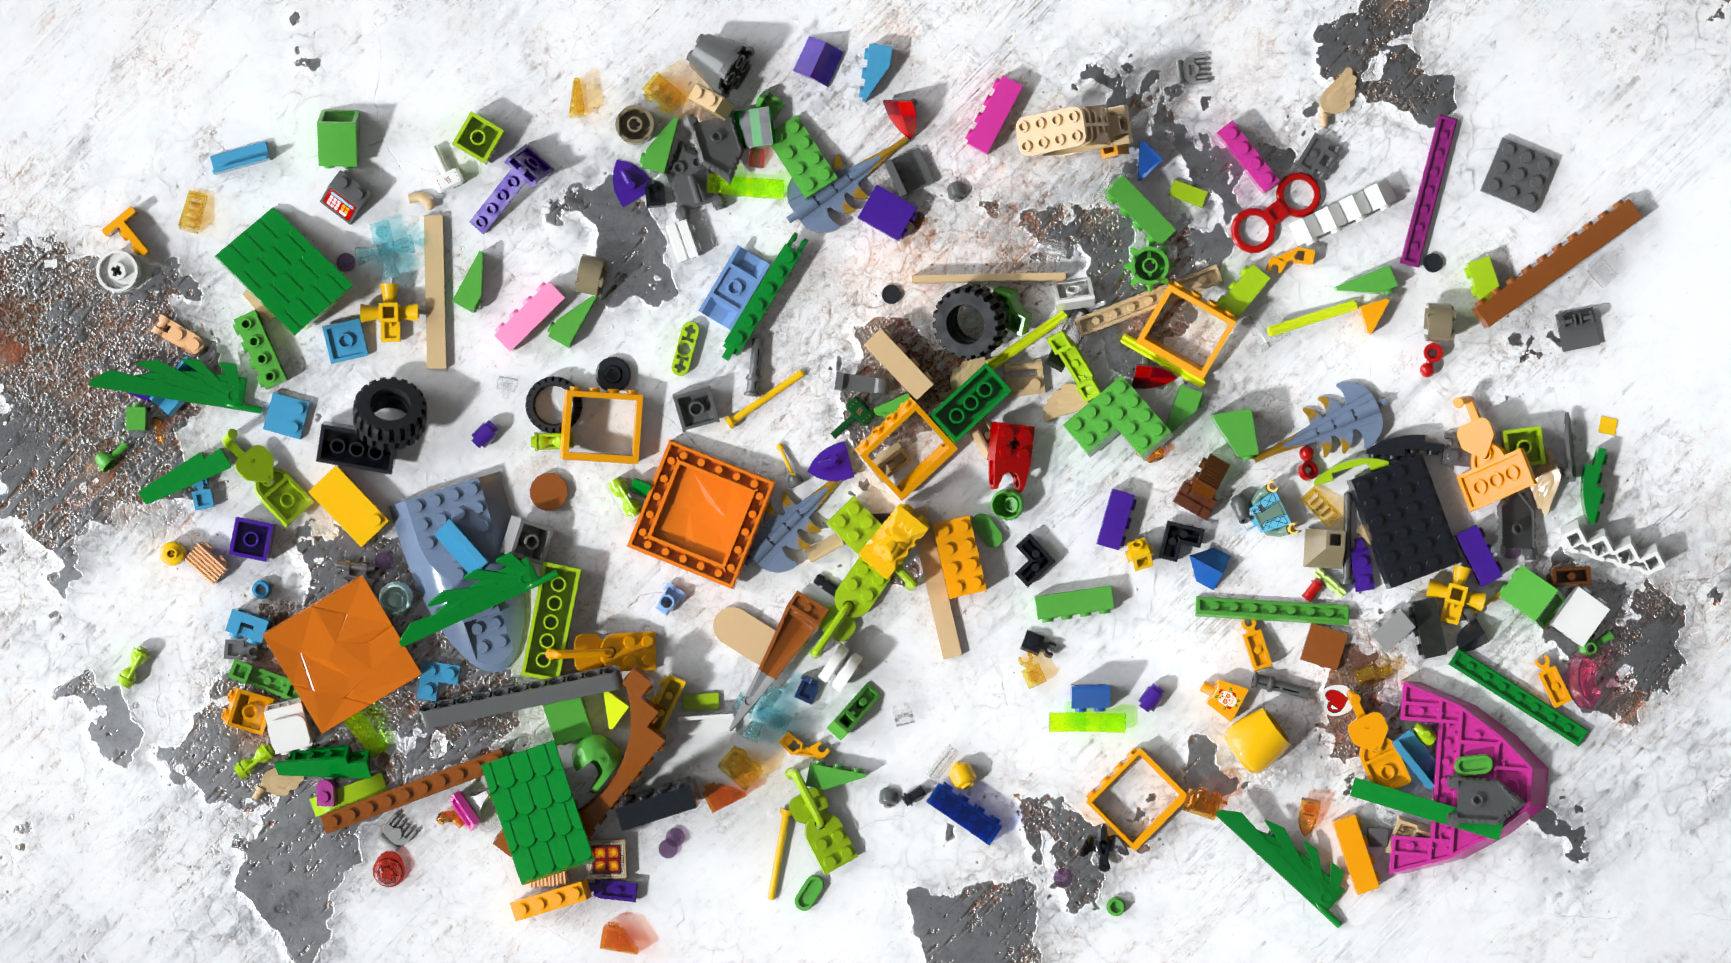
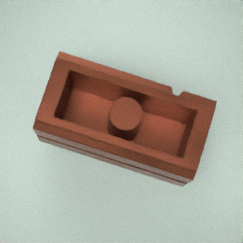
(1193, 501)

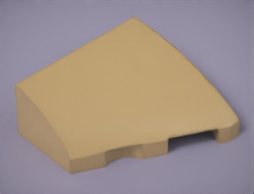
(1408, 827)

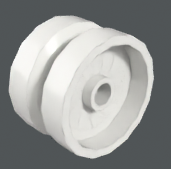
(107, 271)
(840, 667)

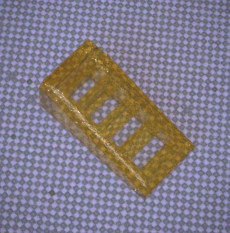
(576, 104)
(199, 213)
(1309, 495)

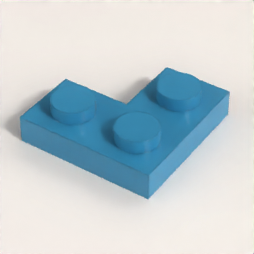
(432, 674)

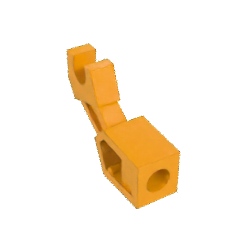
(1281, 260)
(811, 751)

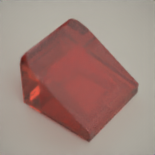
(756, 158)

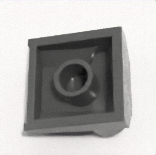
(695, 406)

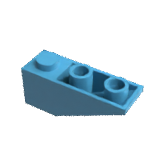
(878, 63)

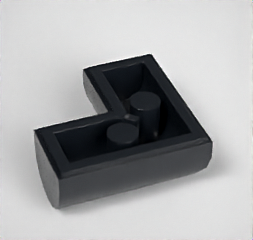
(1178, 534)
(1037, 563)

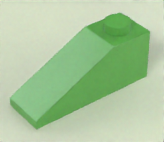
(659, 150)
(1373, 283)
(471, 289)
(568, 325)
(1184, 406)
(854, 711)

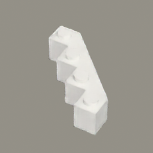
(1340, 213)
(1621, 553)

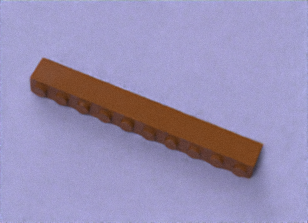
(1556, 263)
(408, 792)

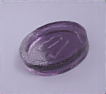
(346, 262)
(1512, 553)
(384, 561)
(675, 837)
(667, 851)
(1062, 877)

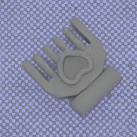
(1189, 70)
(394, 835)

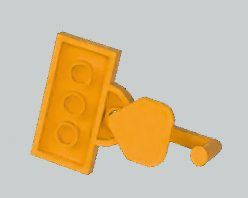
(1493, 470)

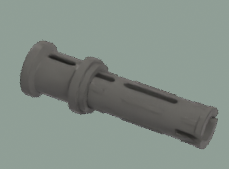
(754, 377)
(1272, 684)

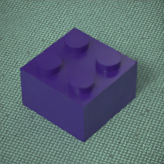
(252, 539)

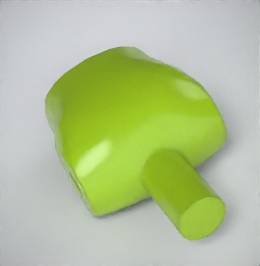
(1424, 734)

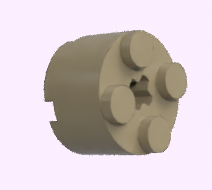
(628, 116)
(591, 275)
(1438, 322)

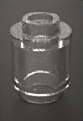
(1053, 249)

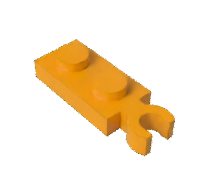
(1256, 647)
(1553, 683)

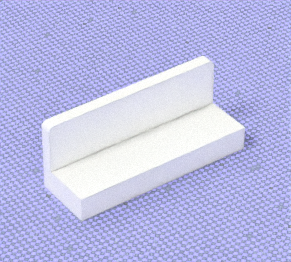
(705, 724)

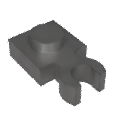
(236, 650)

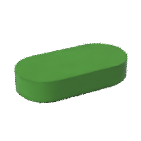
(987, 530)
(1473, 764)
(809, 892)

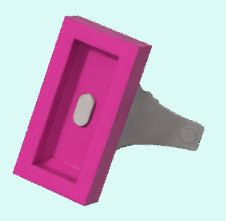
(469, 807)

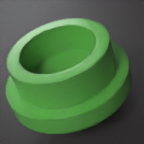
(1115, 906)

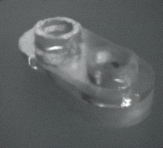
(1073, 332)
(491, 814)

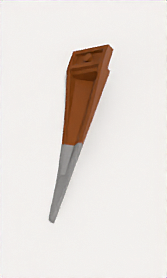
(795, 629)

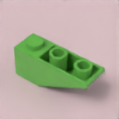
(826, 777)

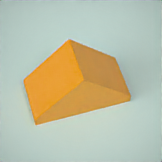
(1372, 313)

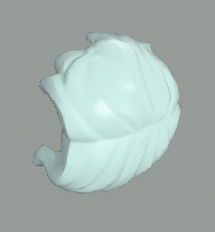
(396, 598)

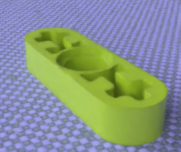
(693, 336)

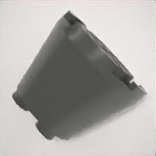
(721, 62)

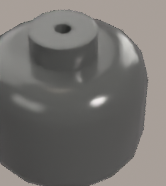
(956, 191)
(888, 797)

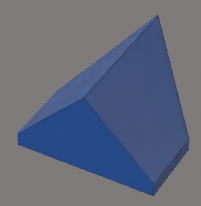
(1147, 160)
(1209, 566)

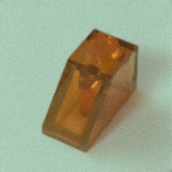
(721, 795)
(617, 939)

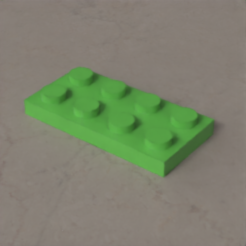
(802, 158)

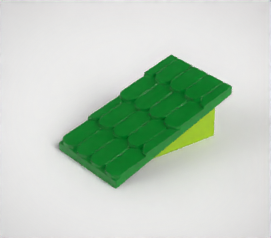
(284, 271)
(538, 812)

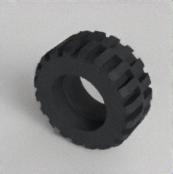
(950, 332)
(390, 394)

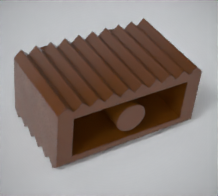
(1210, 476)
(1570, 576)

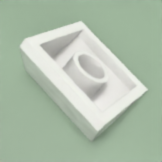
(1073, 294)

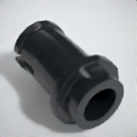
(913, 795)

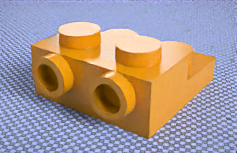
(246, 710)

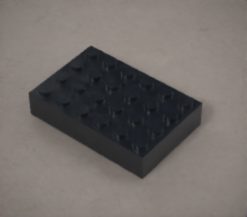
(1404, 521)
(658, 804)

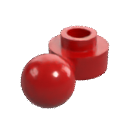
(1427, 369)
(1307, 453)

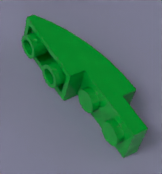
(1590, 494)

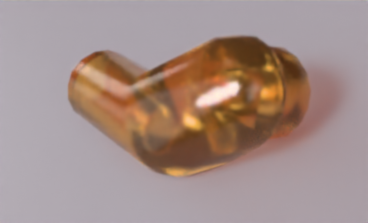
(449, 816)

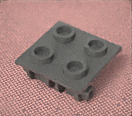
(1577, 329)

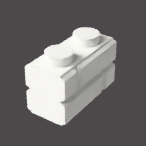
(683, 240)

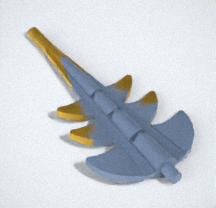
(814, 210)
(1358, 413)
(783, 531)

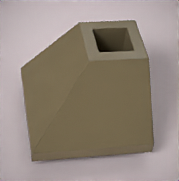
(1324, 548)

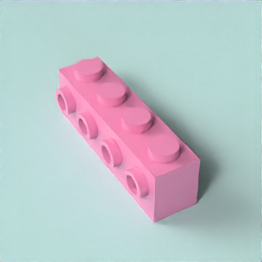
(530, 316)

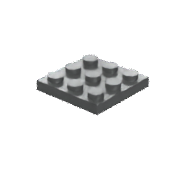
(1517, 175)

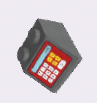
(345, 197)

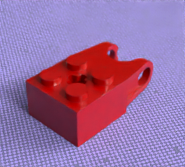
(1009, 459)

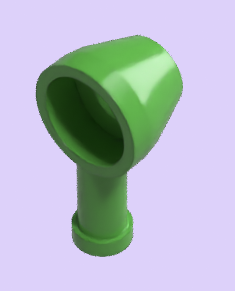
(106, 461)
(1596, 644)

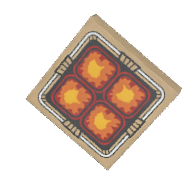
(609, 859)

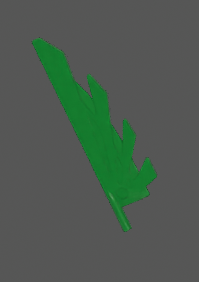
(186, 386)
(467, 601)
(1297, 869)

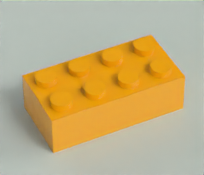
(959, 557)

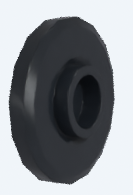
(613, 373)

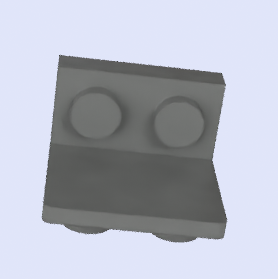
(909, 172)

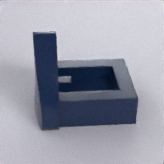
(808, 689)

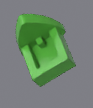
(767, 99)

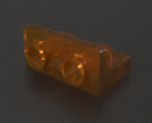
(1202, 803)

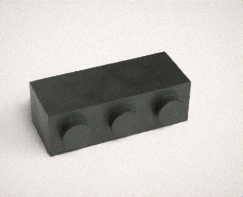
(1427, 628)

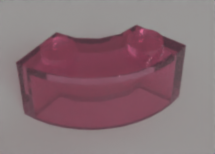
(1581, 682)

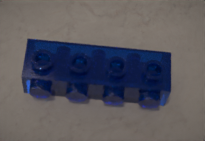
(964, 813)

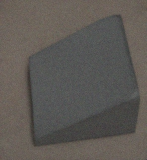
(1377, 836)

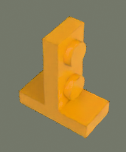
(126, 231)

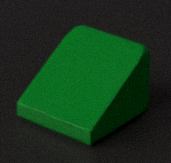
(640, 487)

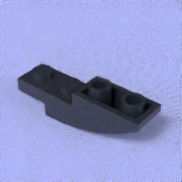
(1396, 447)

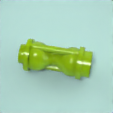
(542, 441)
(620, 489)
(129, 674)
(247, 766)

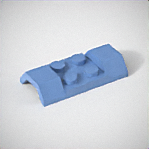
(734, 287)

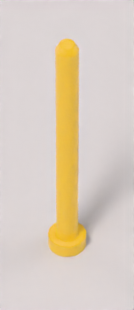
(763, 399)
(779, 852)

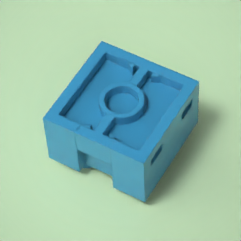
(248, 625)

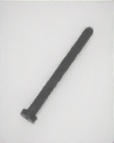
(1347, 554)

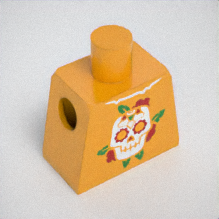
(1224, 697)

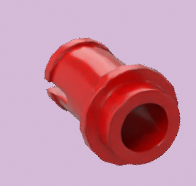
(1313, 590)

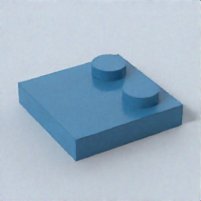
(345, 340)
(286, 415)

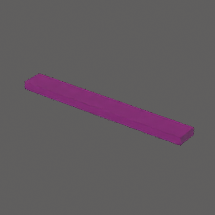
(1428, 191)

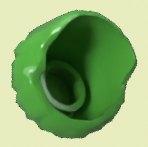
(1007, 504)

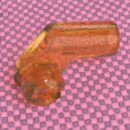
(1157, 456)

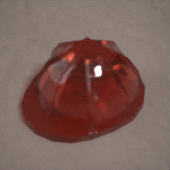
(389, 869)

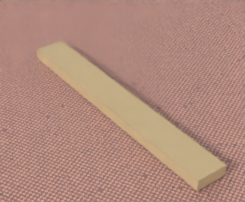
(984, 278)
(435, 292)
(1145, 301)
(937, 590)

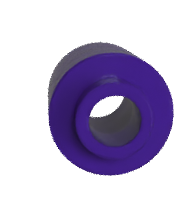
(484, 434)
(1151, 698)

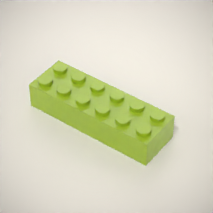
(551, 621)

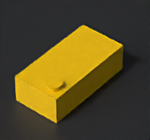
(349, 506)

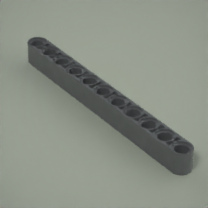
(521, 696)

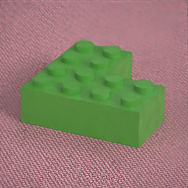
(1115, 412)

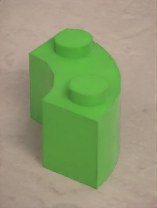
(1018, 316)

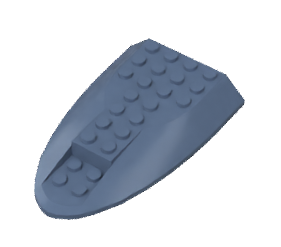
(483, 514)

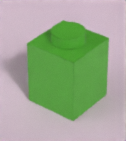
(137, 417)

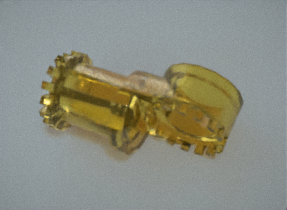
(1368, 673)

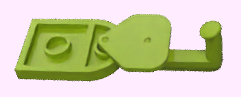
(281, 497)
(855, 527)
(861, 589)
(830, 842)

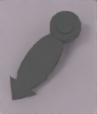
(1569, 471)

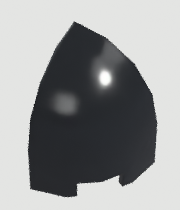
(1471, 636)

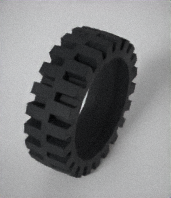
(531, 400)

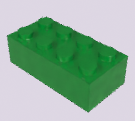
(970, 403)

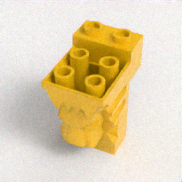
(894, 540)

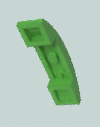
(262, 679)

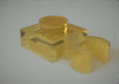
(1032, 673)

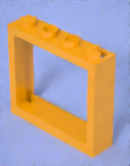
(1173, 356)
(575, 391)
(925, 468)
(1158, 821)

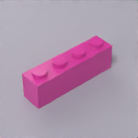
(994, 115)
(1247, 157)

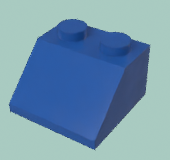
(1090, 696)

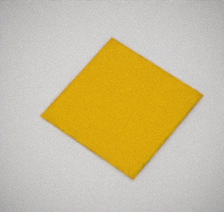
(1607, 425)

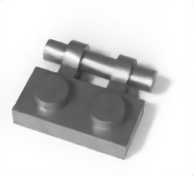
(1314, 153)
(1453, 454)
(347, 565)

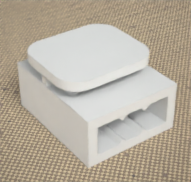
(1580, 615)
(288, 726)

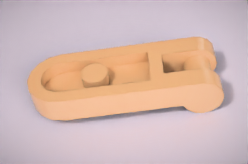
(179, 335)

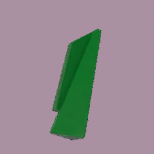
(185, 475)
(326, 762)

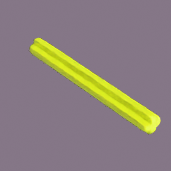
(1312, 318)
(1026, 340)
(1131, 343)

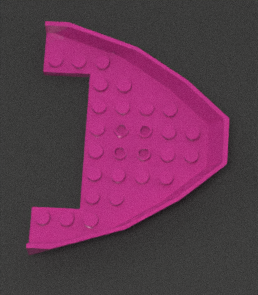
(1465, 732)

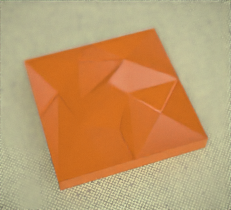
(702, 514)
(341, 654)

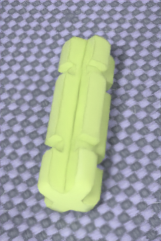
(1330, 582)

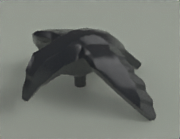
(1103, 846)

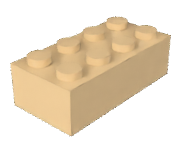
(902, 368)

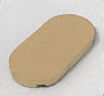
(743, 633)

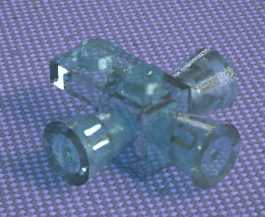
(385, 249)
(764, 715)

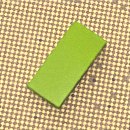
(1188, 193)
(701, 701)

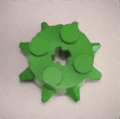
(1158, 259)

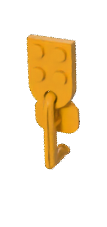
(625, 651)
(1377, 753)

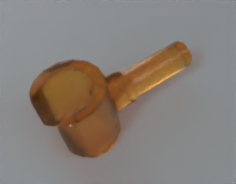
(157, 423)

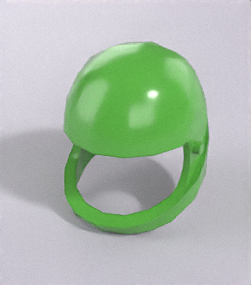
(601, 753)

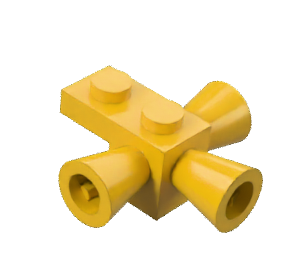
(390, 313)
(1455, 595)

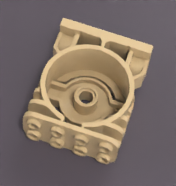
(1074, 130)

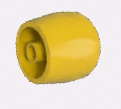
(1257, 740)

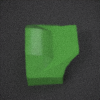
(890, 407)

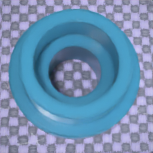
(255, 589)

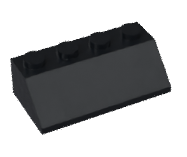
(343, 447)

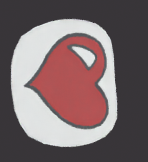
(1336, 700)

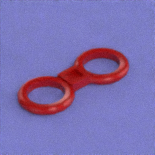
(1276, 212)

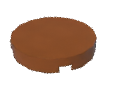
(548, 491)

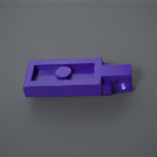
(1361, 567)
(614, 890)

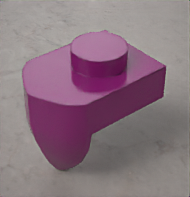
(327, 793)

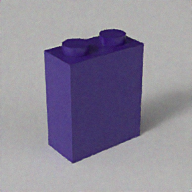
(888, 213)

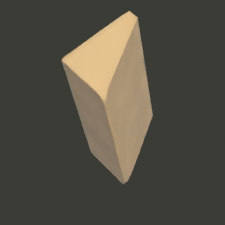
(981, 435)
(891, 460)
(824, 547)

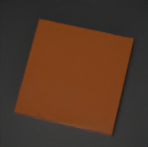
(1323, 646)

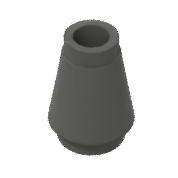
(1240, 506)

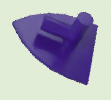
(628, 182)
(832, 464)

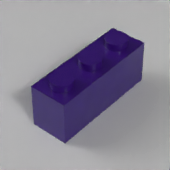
(1116, 519)
(1479, 555)

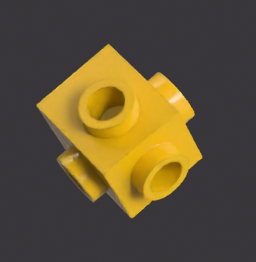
(1139, 550)

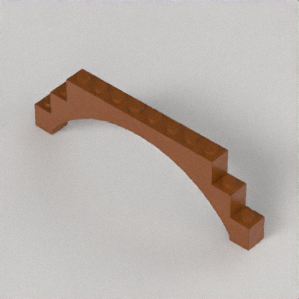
(642, 745)

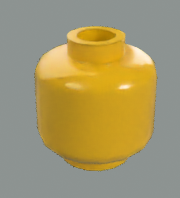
(179, 555)
(962, 775)

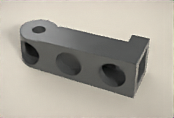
(861, 383)

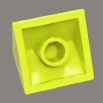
(615, 708)

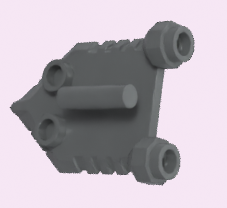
(716, 144)
(689, 183)
(1516, 526)
(1481, 801)

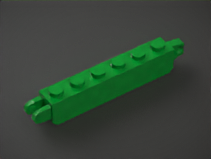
(763, 298)

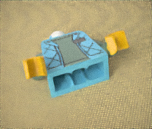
(1269, 513)

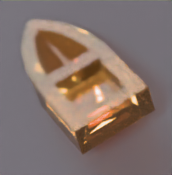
(1308, 815)

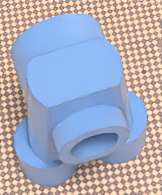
(671, 595)

